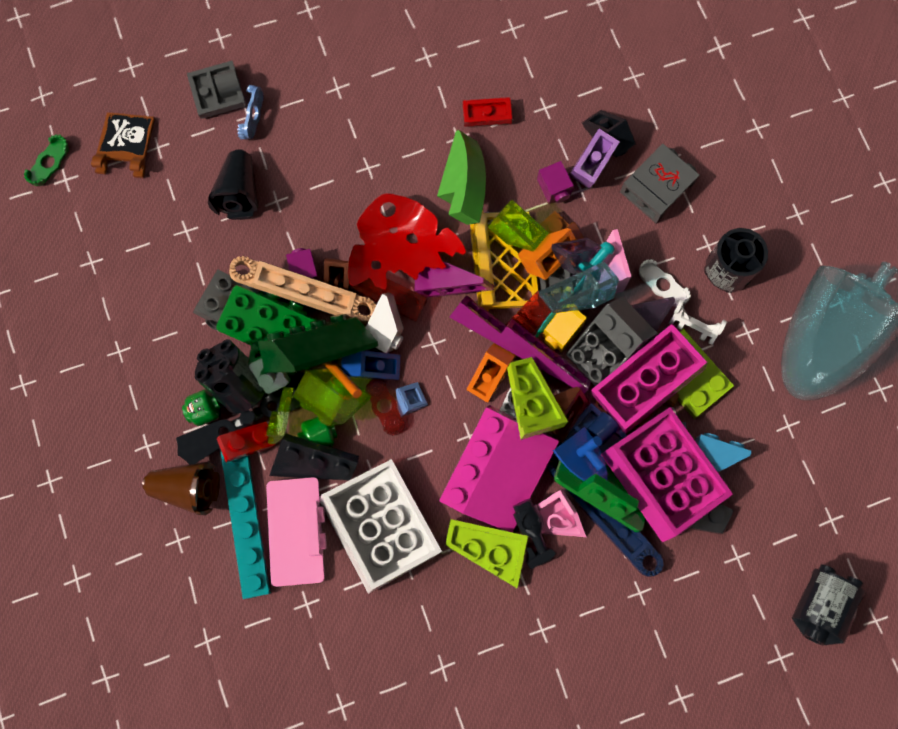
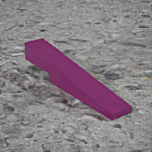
(518, 341)

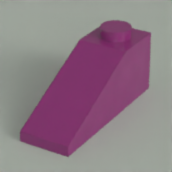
(449, 282)

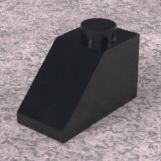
(614, 126)

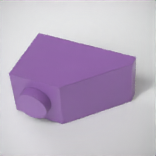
(594, 158)

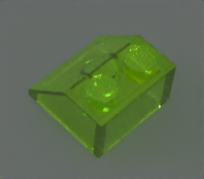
(327, 397)

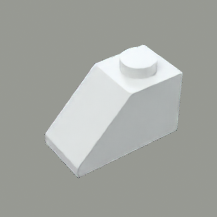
(386, 324)

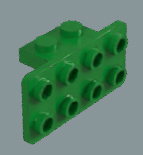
(254, 315)
(604, 494)

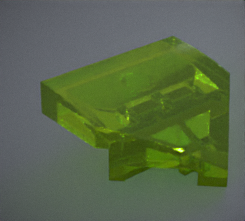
(279, 420)

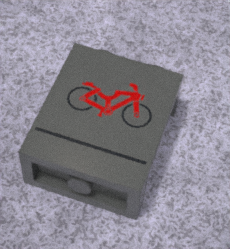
(659, 182)

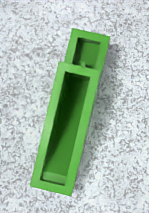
(464, 180)

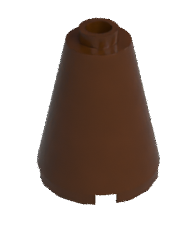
(186, 486)

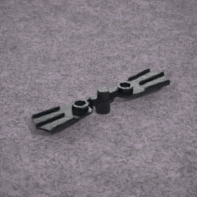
(203, 441)

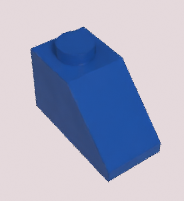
(372, 365)

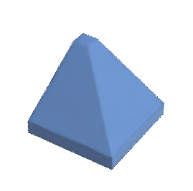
(410, 399)

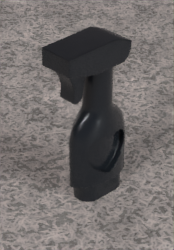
(531, 524)

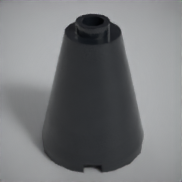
(235, 187)

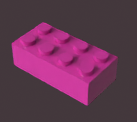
(649, 378)

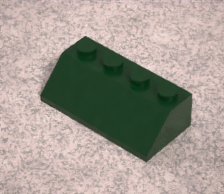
(315, 344)

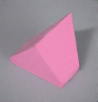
(560, 516)

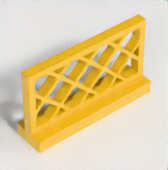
(483, 266)

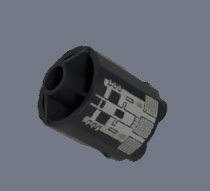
(736, 259)
(227, 377)
(828, 606)

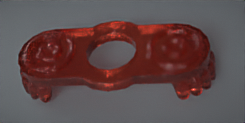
(392, 420)

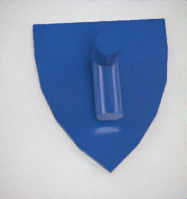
(582, 455)

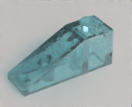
(582, 290)

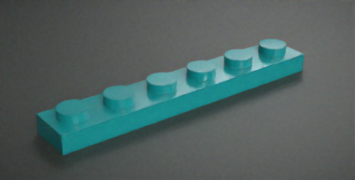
(246, 527)

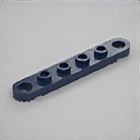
(630, 543)

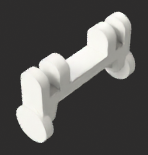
(706, 330)

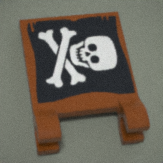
(124, 139)

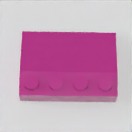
(497, 470)
(667, 475)

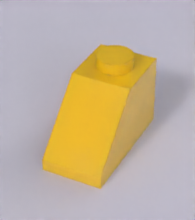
(563, 329)

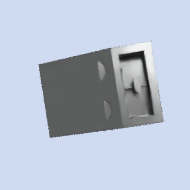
(610, 340)

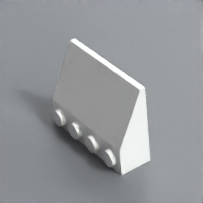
(379, 525)

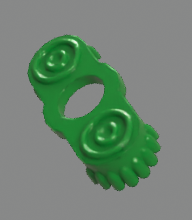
(57, 149)

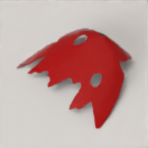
(393, 248)

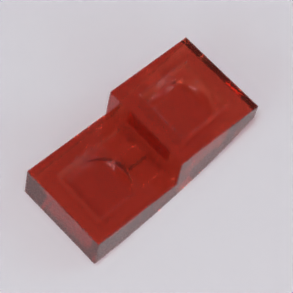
(532, 313)

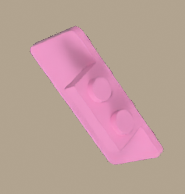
(295, 532)

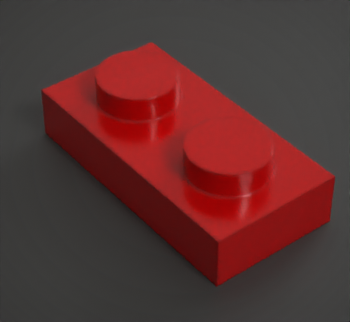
(487, 112)
(244, 442)

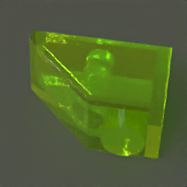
(518, 227)

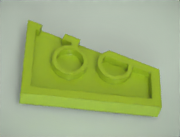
(533, 400)
(490, 548)

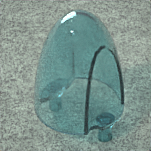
(837, 331)

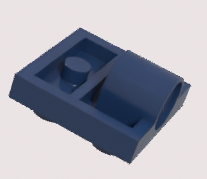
(599, 425)

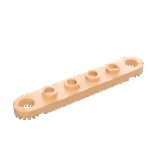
(300, 289)

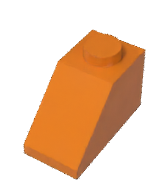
(542, 260)
(490, 372)

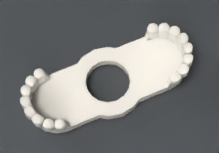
(651, 273)

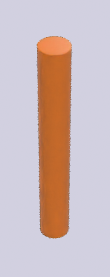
(343, 378)

